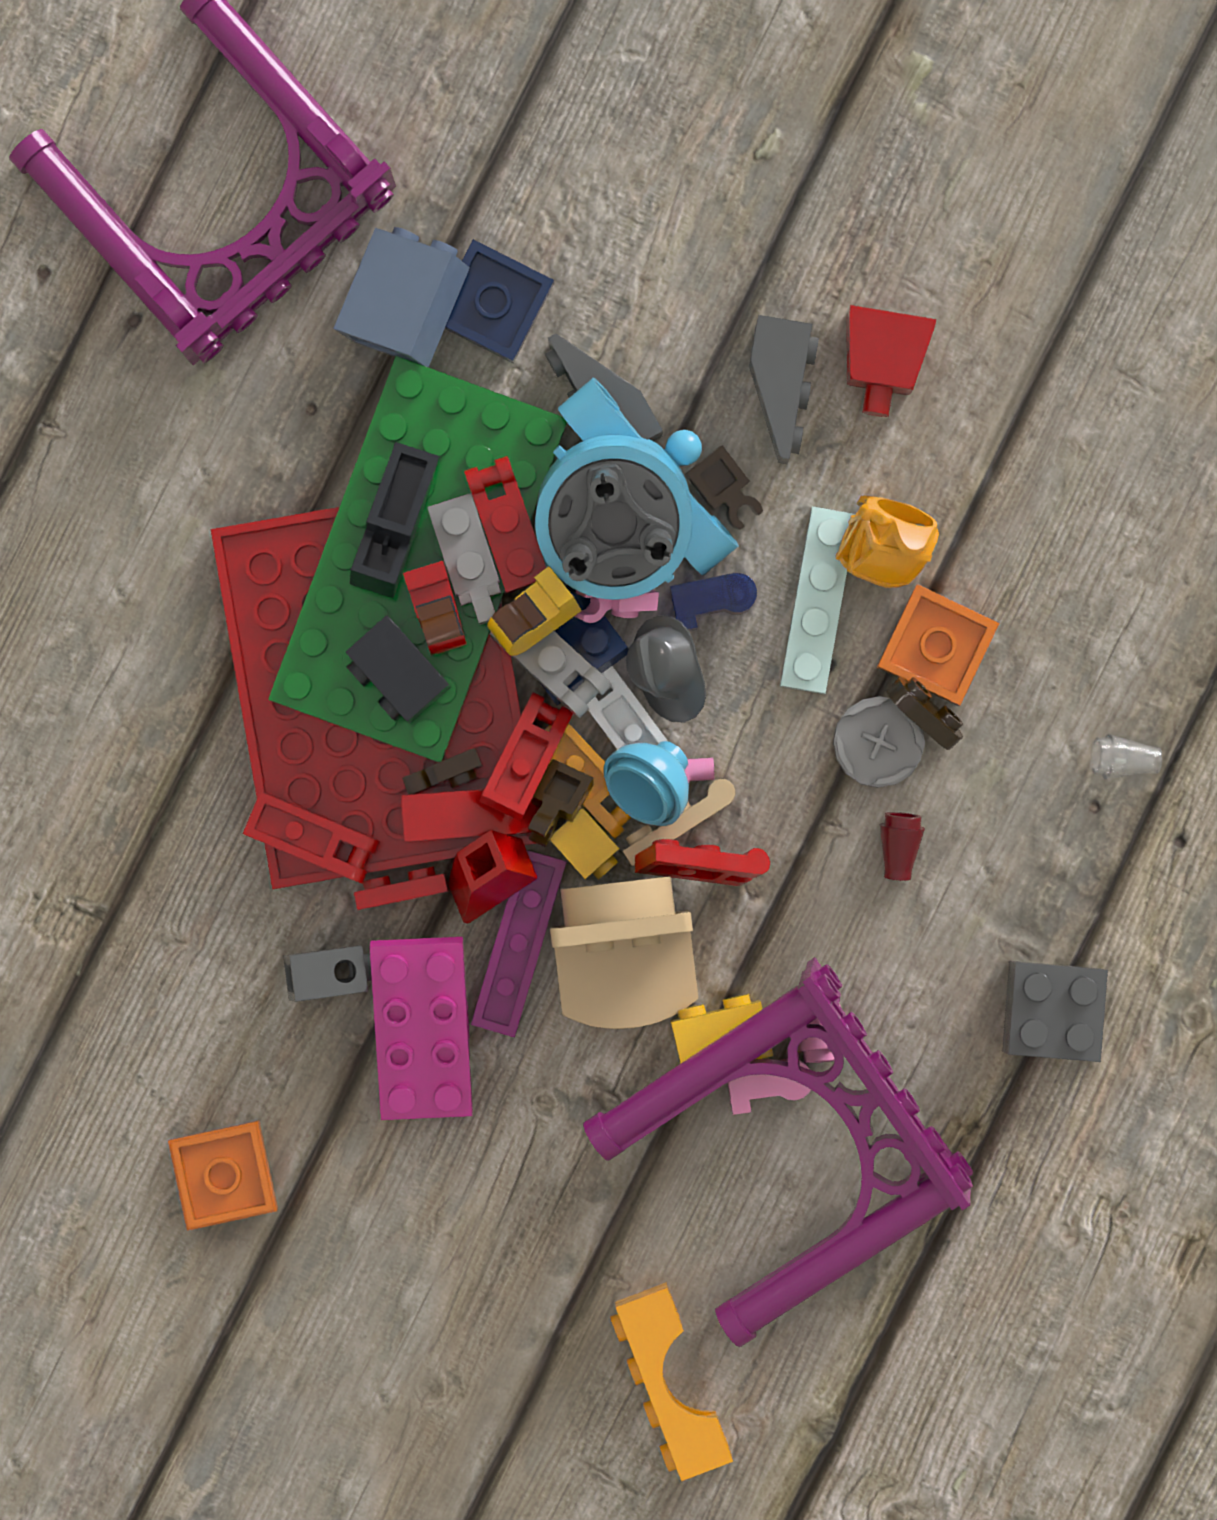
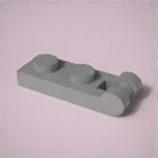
(556, 666)

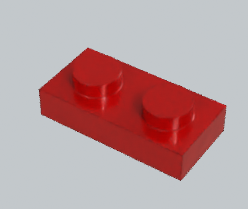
(381, 891)

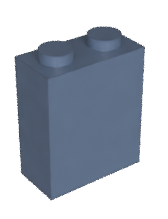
(402, 295)

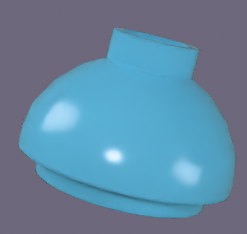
(648, 781)

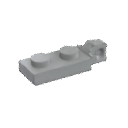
(466, 553)

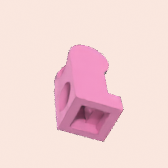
(762, 1086)

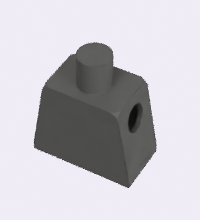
(312, 973)

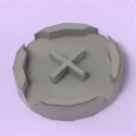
(877, 743)

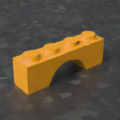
(692, 1435)

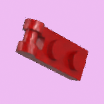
(507, 525)
(525, 758)
(309, 836)
(701, 863)

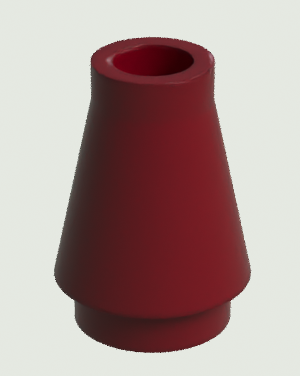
(900, 844)

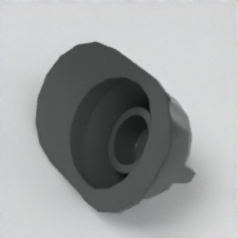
(667, 669)

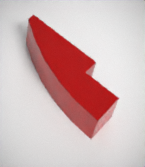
(456, 816)

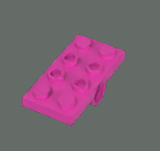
(421, 1028)

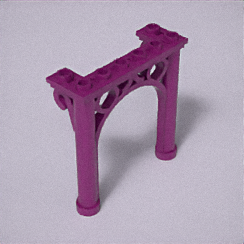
(137, 261)
(734, 1056)

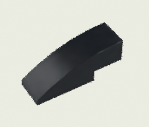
(393, 520)

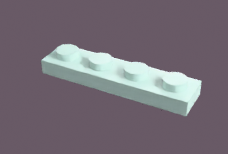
(816, 604)

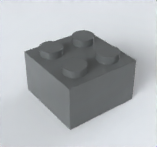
(1055, 1011)

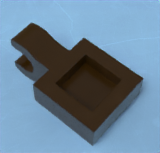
(557, 795)

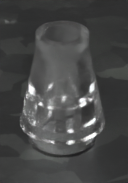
(1123, 757)

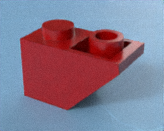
(489, 873)

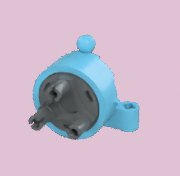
(619, 507)

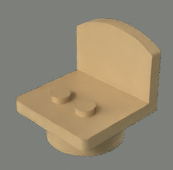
(624, 954)

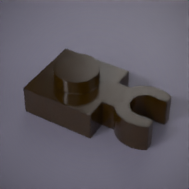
(719, 482)
(456, 770)

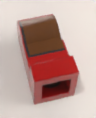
(435, 607)

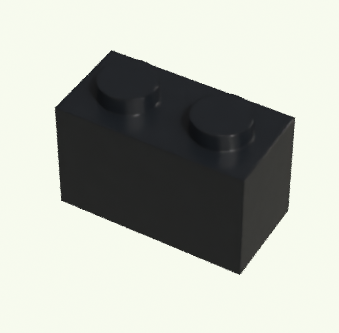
(397, 671)

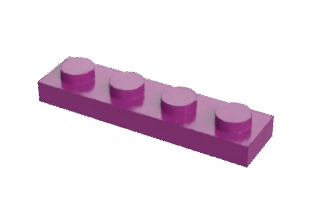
(518, 948)

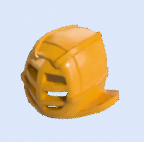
(886, 543)

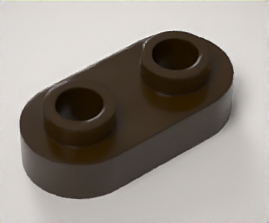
(914, 702)

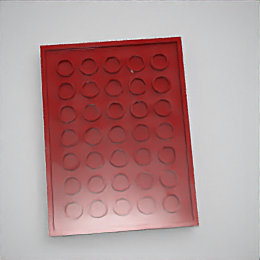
(317, 764)

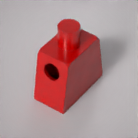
(884, 354)

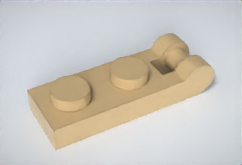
(719, 795)

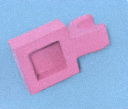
(620, 608)

